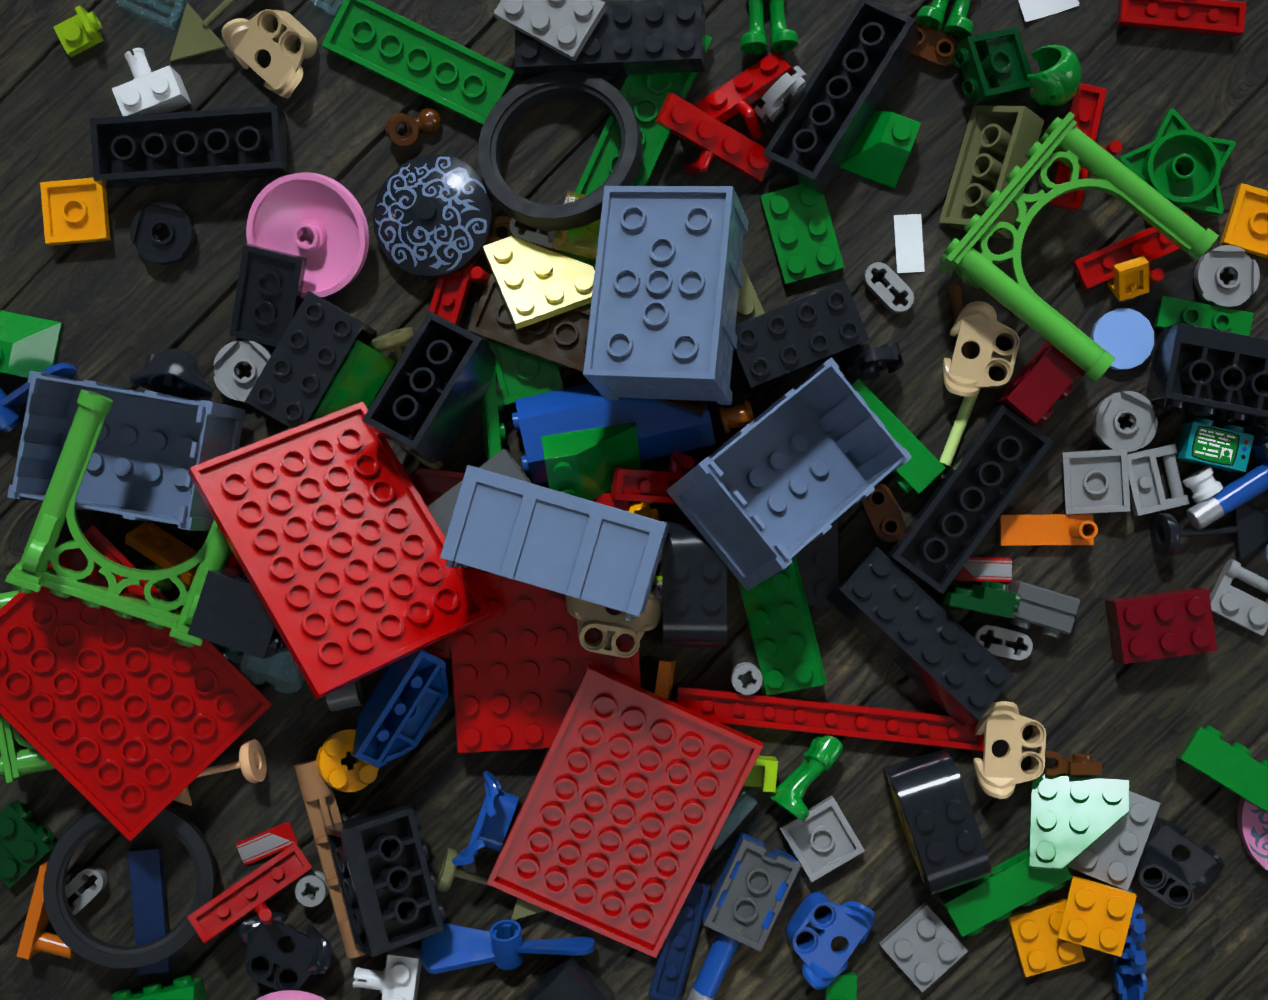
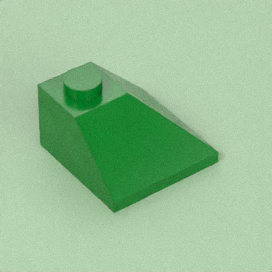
(882, 148)
(27, 343)

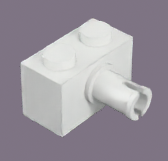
(150, 91)
(398, 979)

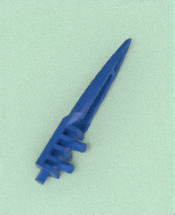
(1129, 969)

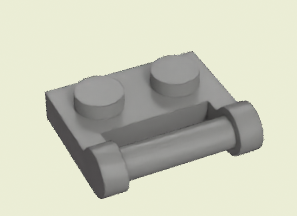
(1146, 484)
(1238, 605)

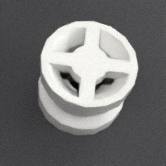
(1202, 484)

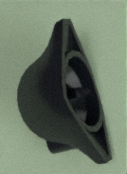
(173, 374)

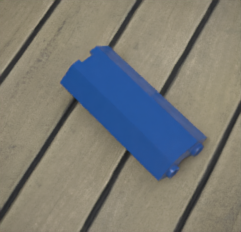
(582, 407)

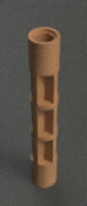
(323, 812)

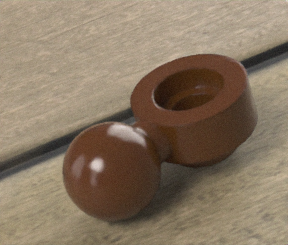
(426, 121)

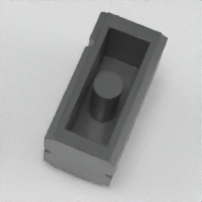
(1044, 608)

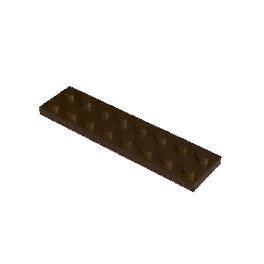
(553, 340)

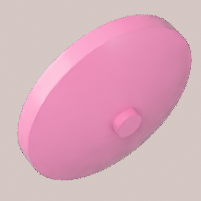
(313, 220)

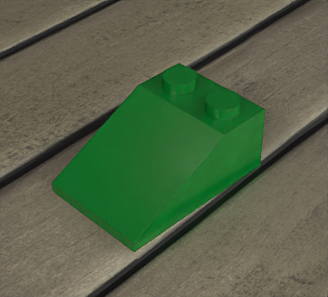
(584, 460)

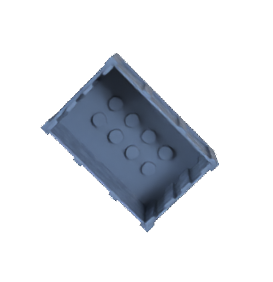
(666, 293)
(140, 453)
(788, 475)
(554, 541)

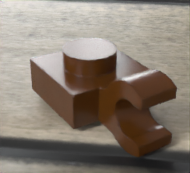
(1077, 765)

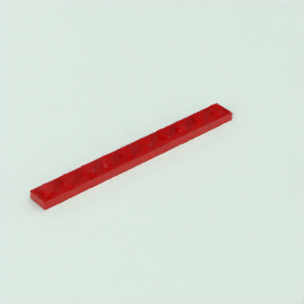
(830, 718)

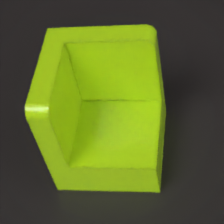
(763, 774)

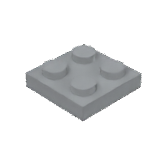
(1096, 481)
(823, 839)
(923, 947)

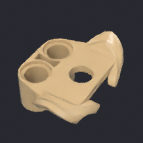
(249, 37)
(978, 325)
(595, 616)
(1001, 774)

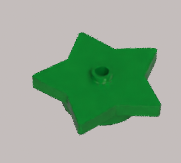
(1193, 154)

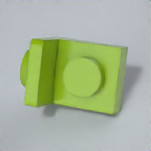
(79, 32)

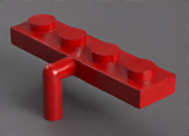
(1196, 16)
(744, 90)
(1087, 108)
(712, 138)
(1100, 264)
(452, 292)
(647, 483)
(250, 894)

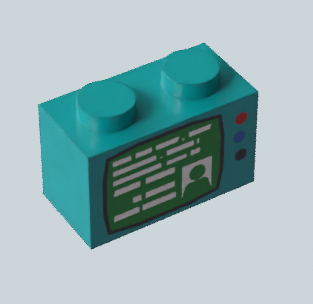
(1214, 446)

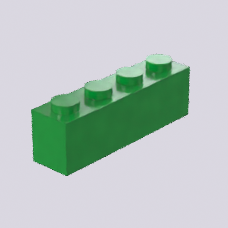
(923, 466)
(1227, 765)
(998, 894)

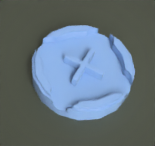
(1125, 336)

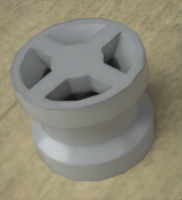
(741, 676)
(317, 885)

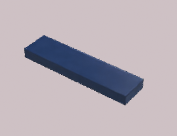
(149, 902)
(679, 945)

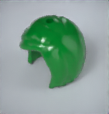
(1058, 76)

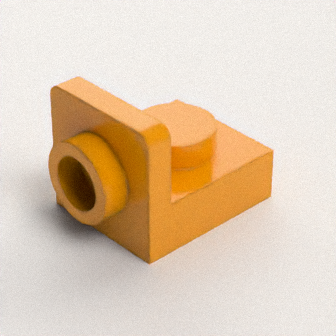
(1130, 279)

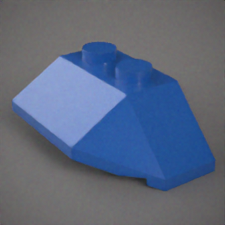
(401, 708)

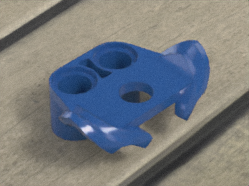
(492, 821)
(848, 920)

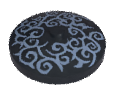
(433, 216)

